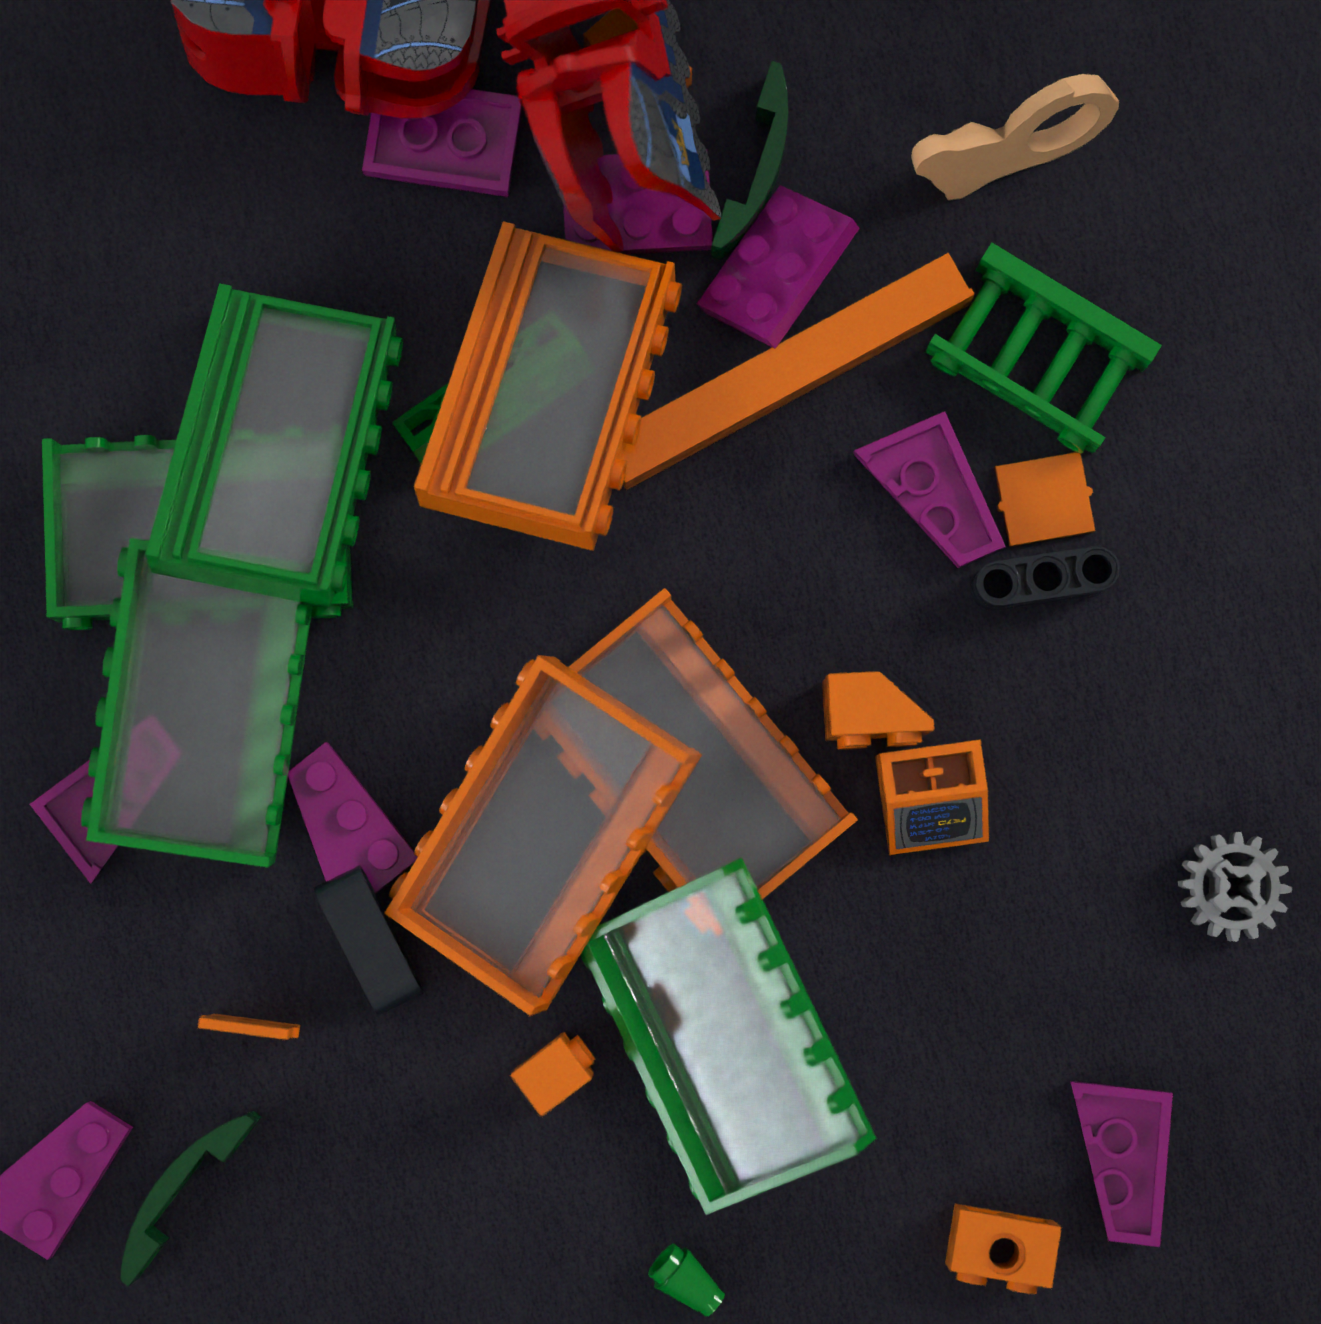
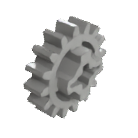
(1250, 871)

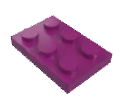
(457, 149)
(645, 217)
(778, 266)

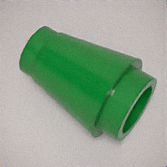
(684, 1279)

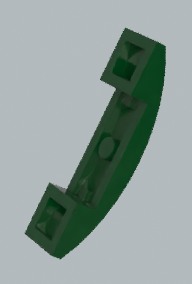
(738, 217)
(144, 1238)

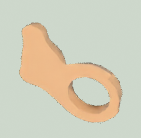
(981, 154)

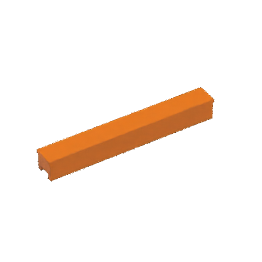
(795, 367)

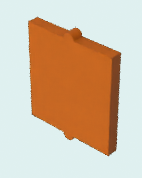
(1044, 499)
(249, 1026)

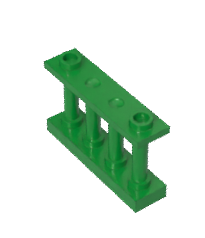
(1085, 325)

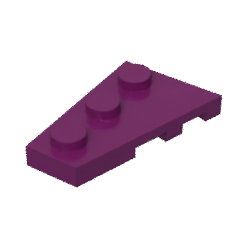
(936, 487)
(62, 812)
(346, 821)
(1128, 1156)
(57, 1177)

